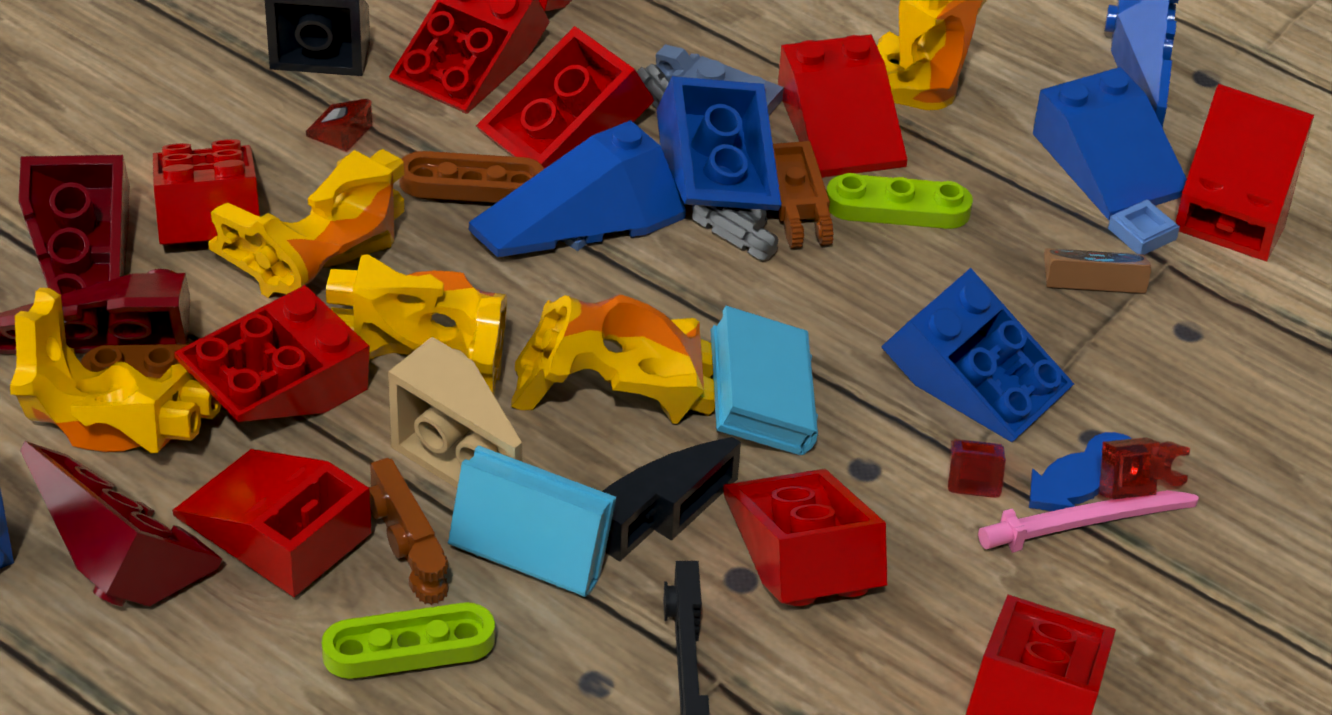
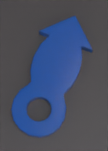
(1071, 477)

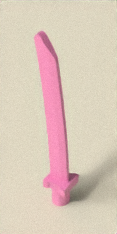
(1015, 530)

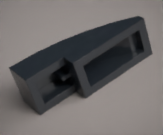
(669, 493)

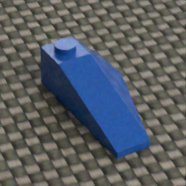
(1144, 44)
(595, 189)

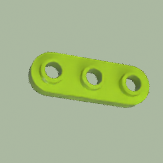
(899, 201)
(430, 633)

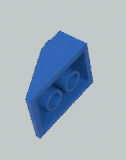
(1109, 141)
(719, 143)

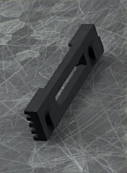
(685, 604)

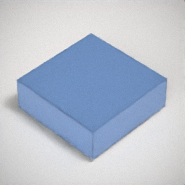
(1143, 227)

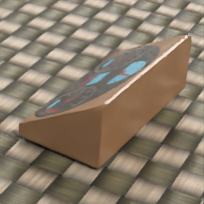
(1096, 270)

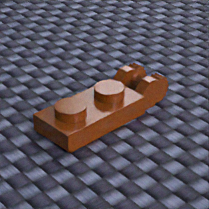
(802, 193)
(408, 531)

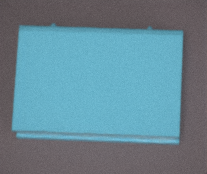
(763, 381)
(531, 520)

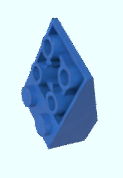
(978, 359)

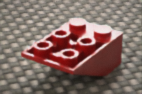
(469, 48)
(1244, 172)
(196, 182)
(281, 360)
(281, 515)

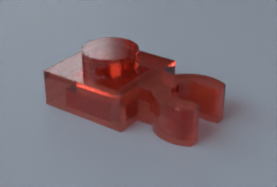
(1134, 465)

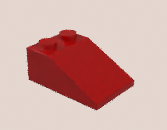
(566, 100)
(842, 104)
(809, 536)
(1041, 663)

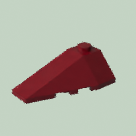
(76, 217)
(120, 311)
(113, 535)

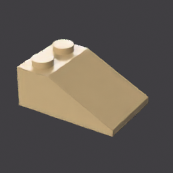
(445, 411)

